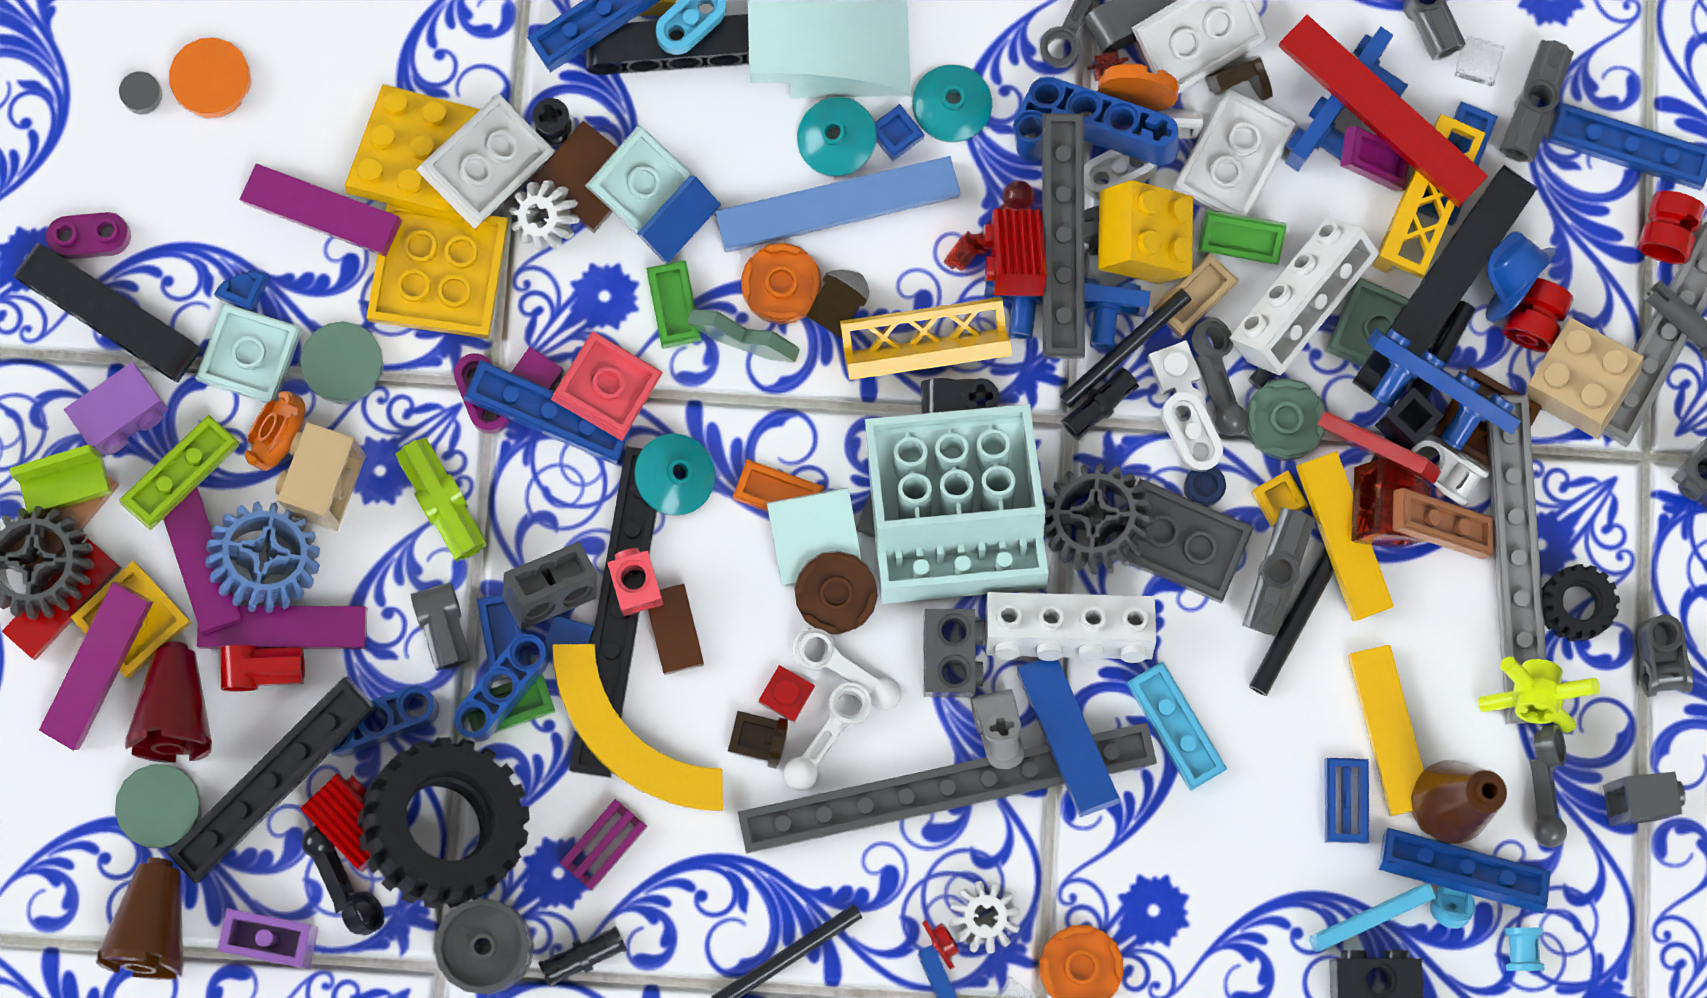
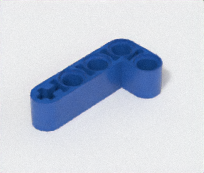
(1150, 138)

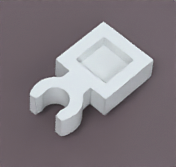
(1176, 371)

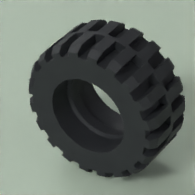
(481, 784)

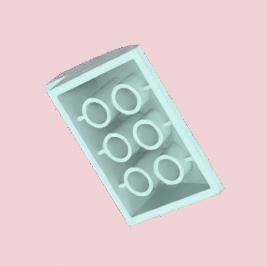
(831, 47)
(956, 503)

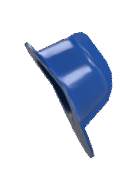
(1512, 272)

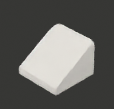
(1188, 122)

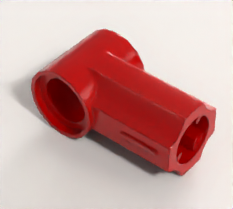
(249, 667)

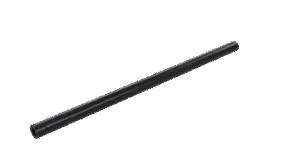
(1323, 570)

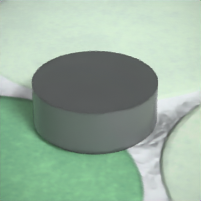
(140, 92)

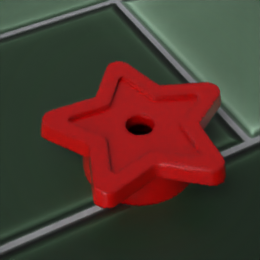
(942, 942)

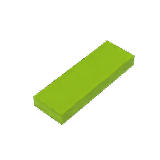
(179, 472)

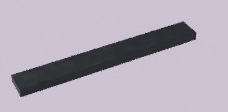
(614, 633)

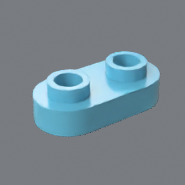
(688, 19)

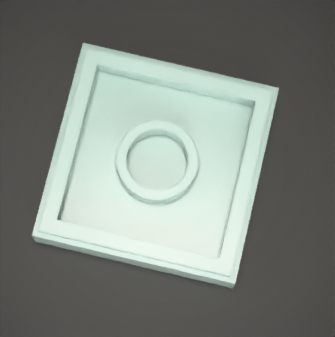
(638, 178)
(249, 353)
(809, 527)

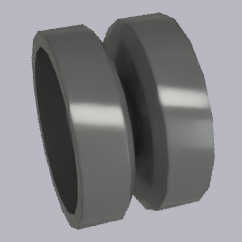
(458, 948)

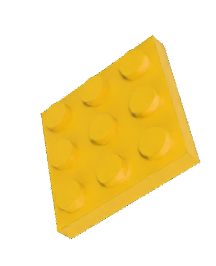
(396, 141)
(439, 274)

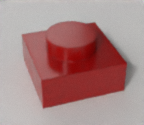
(786, 694)

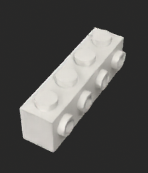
(1304, 295)
(1070, 626)

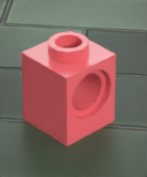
(638, 599)

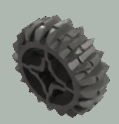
(1063, 514)
(35, 545)

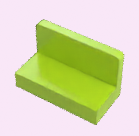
(62, 479)

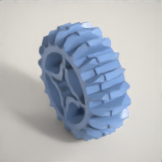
(246, 555)

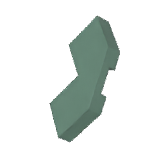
(757, 342)

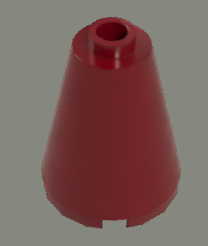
(170, 709)

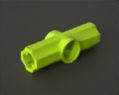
(441, 499)

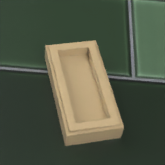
(1206, 287)

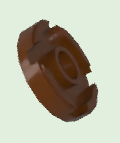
(835, 592)

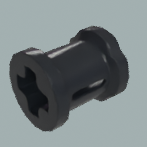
(552, 108)

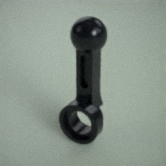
(340, 888)

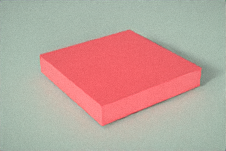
(607, 385)

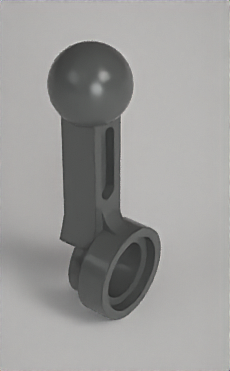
(1067, 32)
(1229, 417)
(1551, 753)

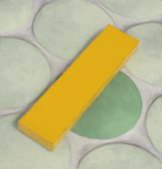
(1351, 561)
(1387, 725)

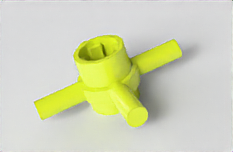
(1538, 692)

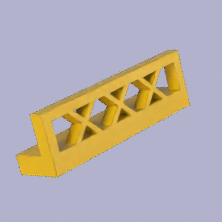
(1412, 199)
(930, 352)

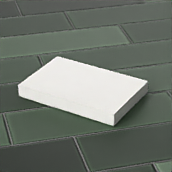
(1199, 37)
(1235, 154)
(486, 160)

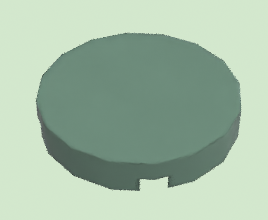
(342, 362)
(1285, 419)
(157, 806)

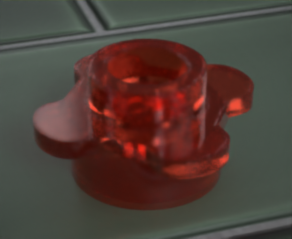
(1105, 61)

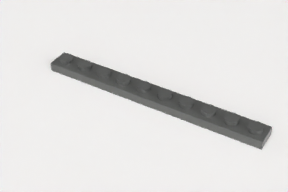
(928, 792)

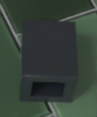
(1409, 419)

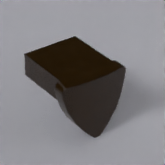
(1246, 69)
(839, 299)
(759, 738)

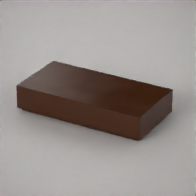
(675, 631)

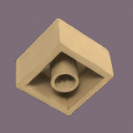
(1584, 378)
(320, 475)

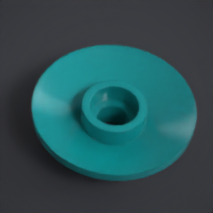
(946, 120)
(850, 149)
(656, 480)

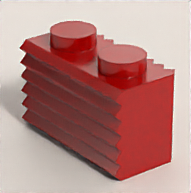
(1017, 252)
(336, 812)

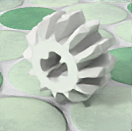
(533, 203)
(984, 902)

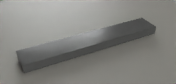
(1063, 236)

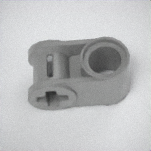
(999, 728)

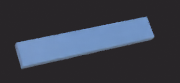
(837, 204)

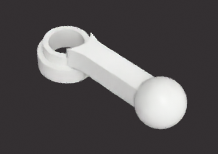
(884, 692)
(801, 772)

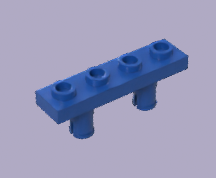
(1324, 113)
(1102, 300)
(1429, 367)

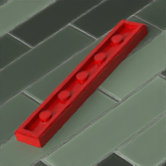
(1383, 111)

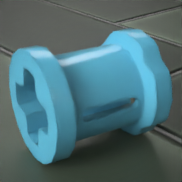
(1524, 949)

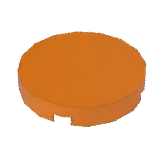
(210, 77)
(1140, 87)
(780, 283)
(275, 430)
(1081, 964)

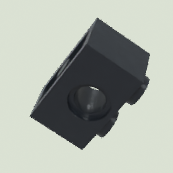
(1401, 975)

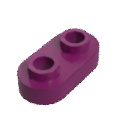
(86, 235)
(462, 371)

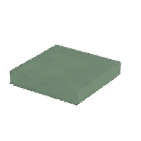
(1364, 310)

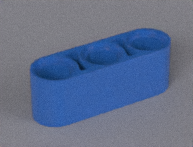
(504, 667)
(398, 723)

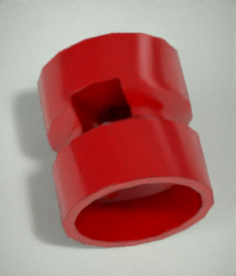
(1671, 227)
(1536, 319)

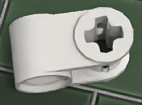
(1453, 468)

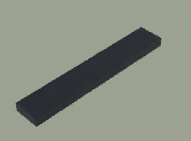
(271, 780)

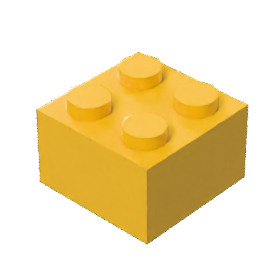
(1145, 232)

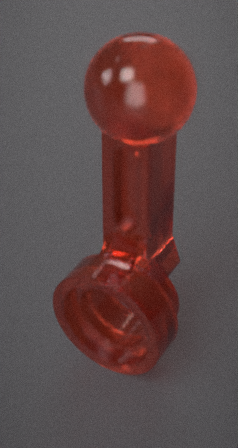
(1015, 195)

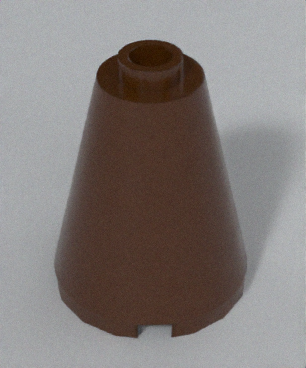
(1456, 800)
(147, 925)

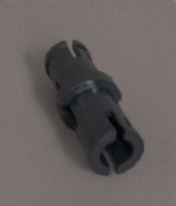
(1100, 403)
(582, 956)

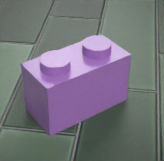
(117, 410)
(268, 938)

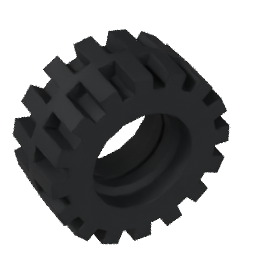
(1594, 583)

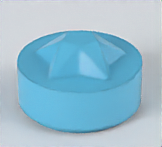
(1452, 908)

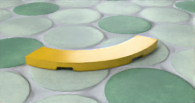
(618, 746)

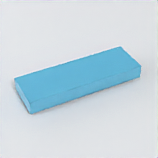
(1176, 726)
(1371, 917)

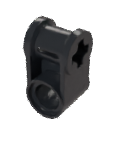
(956, 395)

